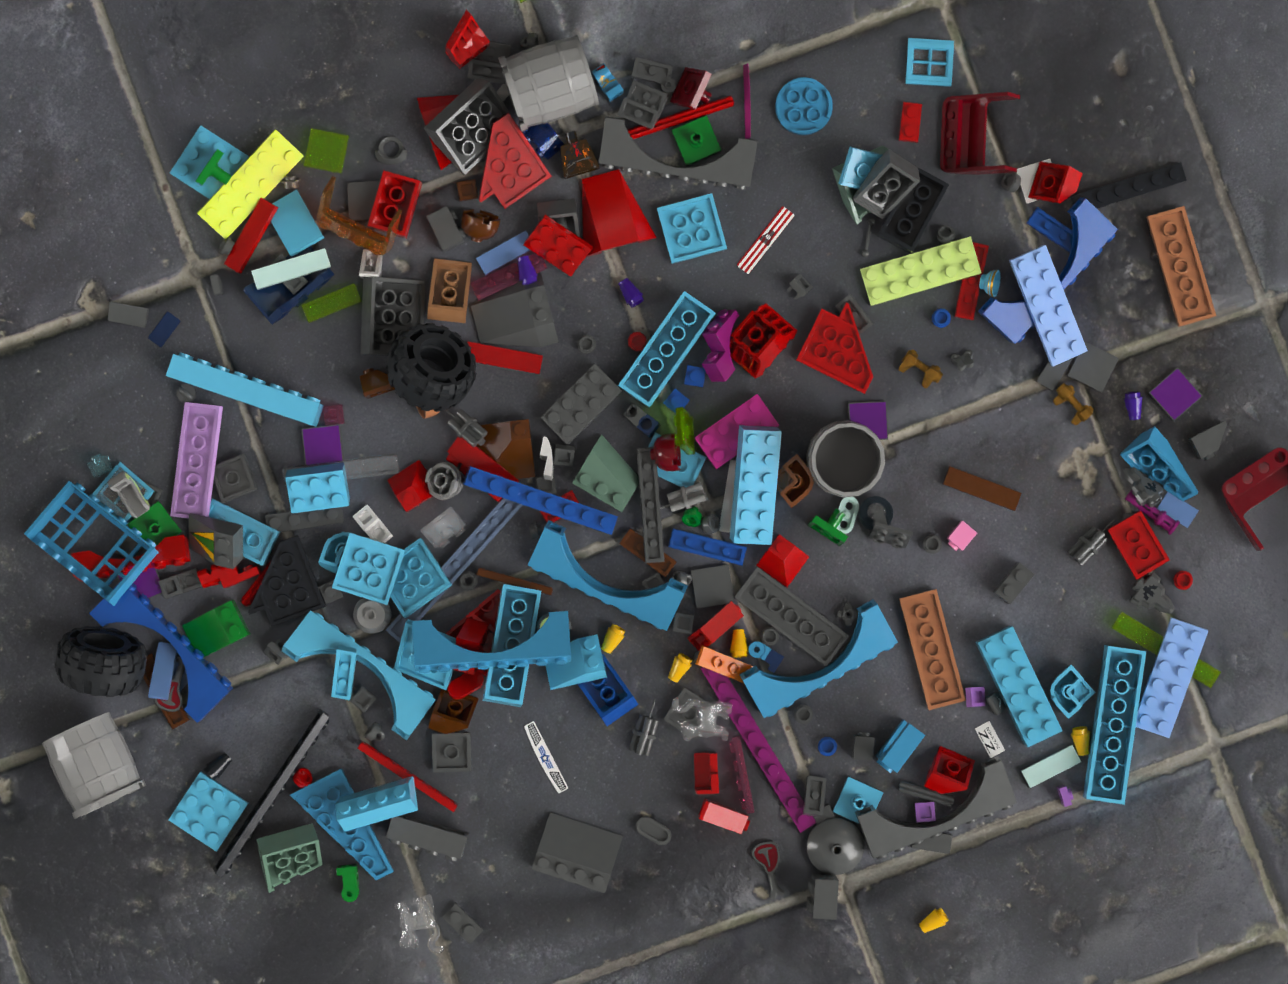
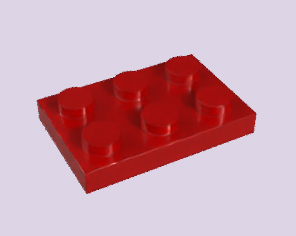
(557, 245)
(1138, 544)

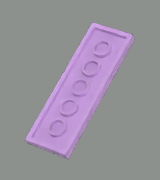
(196, 460)

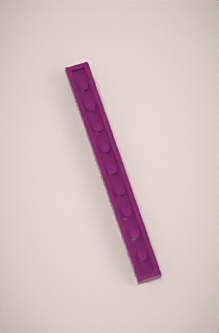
(760, 749)

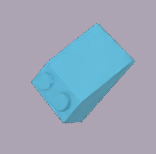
(584, 666)

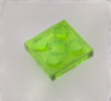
(326, 151)
(684, 437)

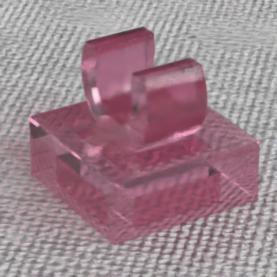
(333, 415)

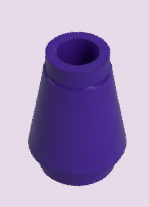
(526, 271)
(631, 294)
(1133, 404)

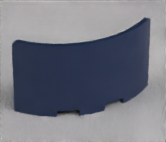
(278, 300)

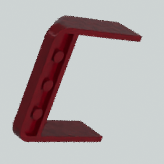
(965, 134)

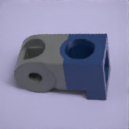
(641, 420)

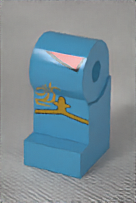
(607, 82)

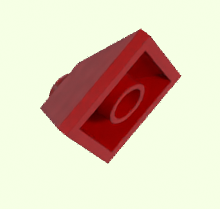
(1054, 182)
(410, 486)
(782, 560)
(949, 772)

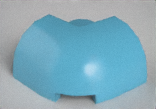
(333, 552)
(1070, 691)

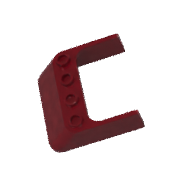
(1255, 485)

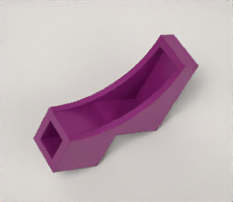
(717, 336)

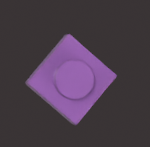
(975, 697)
(1065, 795)
(925, 811)

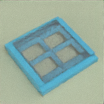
(929, 62)
(112, 499)

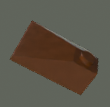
(511, 447)

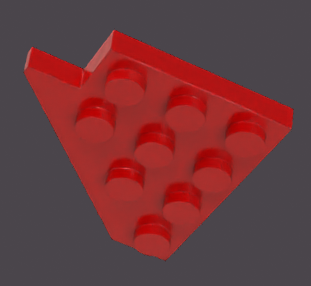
(510, 164)
(837, 349)

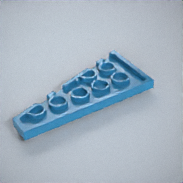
(361, 843)

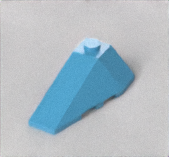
(1157, 460)

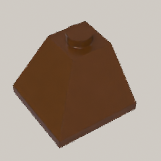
(374, 383)
(452, 714)

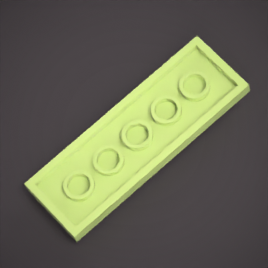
(920, 271)

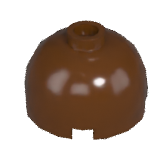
(479, 225)

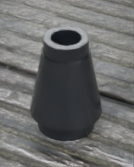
(217, 766)

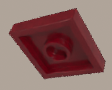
(691, 88)

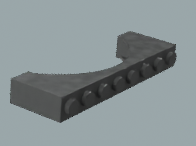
(622, 151)
(989, 795)

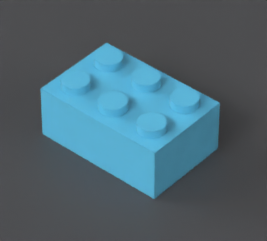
(317, 488)

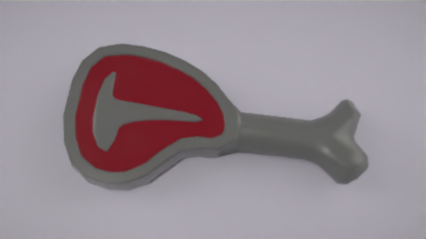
(175, 700)
(768, 856)

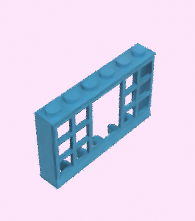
(89, 578)

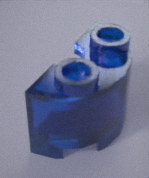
(545, 139)

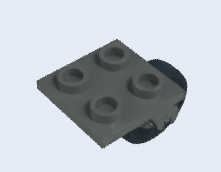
(876, 516)

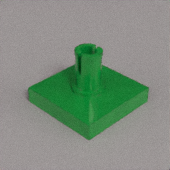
(696, 140)
(213, 170)
(155, 524)
(828, 528)

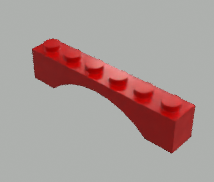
(171, 551)

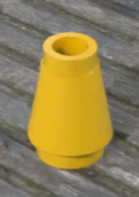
(612, 638)
(739, 644)
(679, 667)
(1081, 740)
(934, 920)

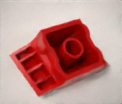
(466, 41)
(760, 339)

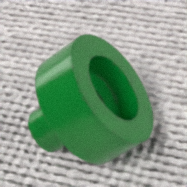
(692, 517)

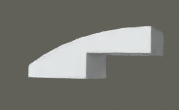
(546, 454)
(372, 525)

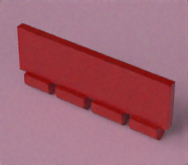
(471, 456)

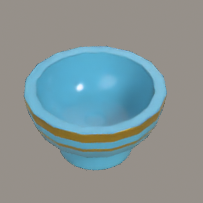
(991, 282)

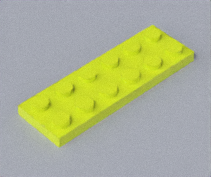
(249, 184)

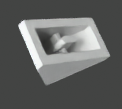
(370, 265)

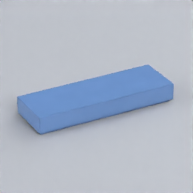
(503, 253)
(162, 671)

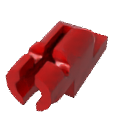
(226, 576)

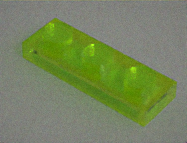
(331, 303)

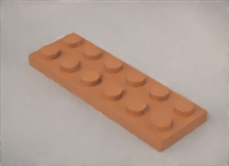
(1181, 266)
(932, 649)

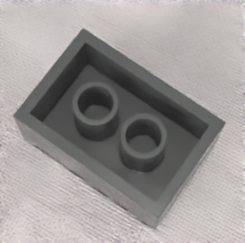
(823, 897)

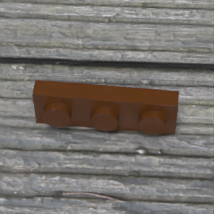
(635, 544)

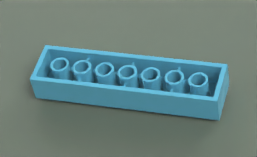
(244, 390)
(1114, 724)

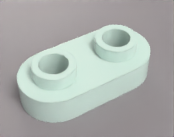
(850, 515)

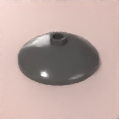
(832, 834)

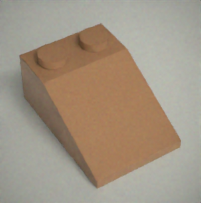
(449, 290)

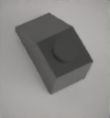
(1208, 441)

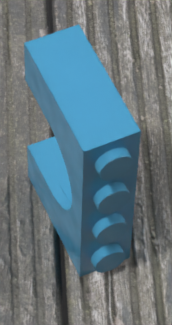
(899, 746)

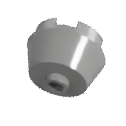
(444, 480)
(371, 616)

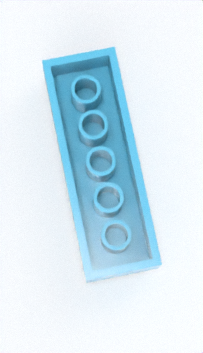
(666, 349)
(755, 485)
(513, 626)
(1018, 686)

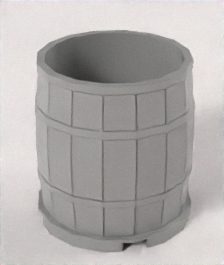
(549, 82)
(845, 458)
(93, 764)

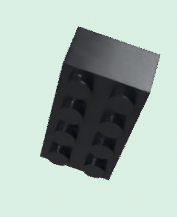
(912, 214)

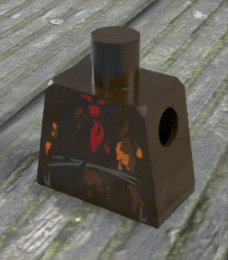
(577, 156)

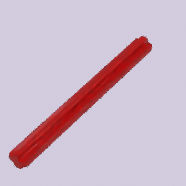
(683, 116)

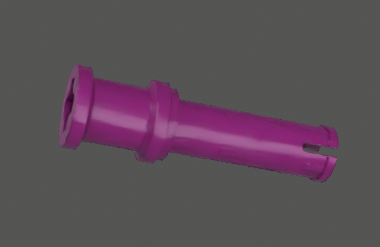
(1159, 519)

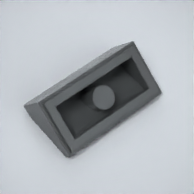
(128, 314)

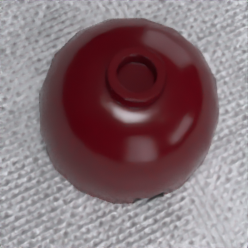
(666, 453)

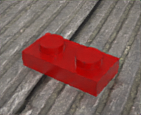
(910, 122)

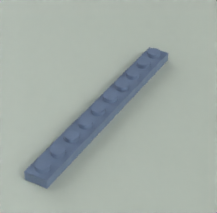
(463, 557)

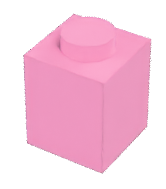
(961, 536)

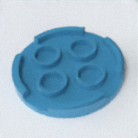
(803, 106)

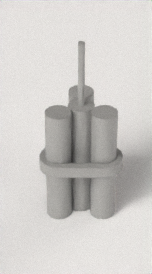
(686, 497)

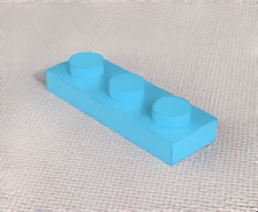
(344, 672)

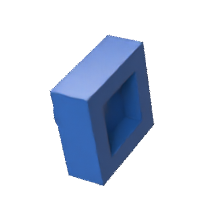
(695, 376)
(676, 400)

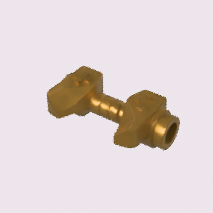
(932, 373)
(1066, 393)

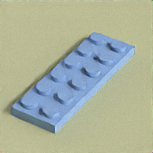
(1048, 305)
(1170, 677)

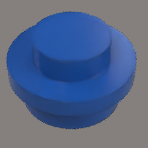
(941, 318)
(827, 746)

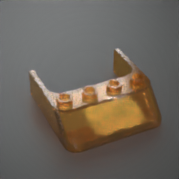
(338, 224)

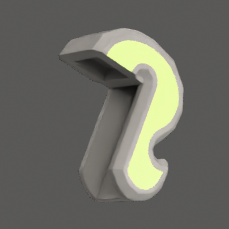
(129, 494)

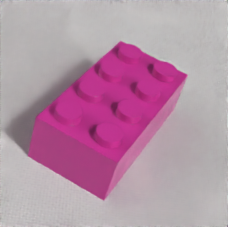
(721, 439)

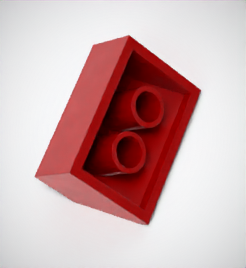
(393, 194)

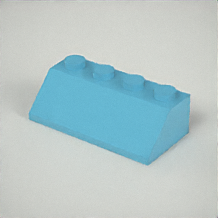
(376, 804)

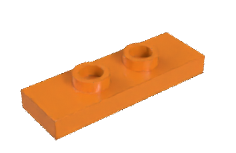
(721, 664)

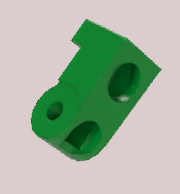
(350, 881)

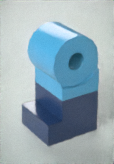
(760, 650)

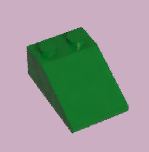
(217, 628)

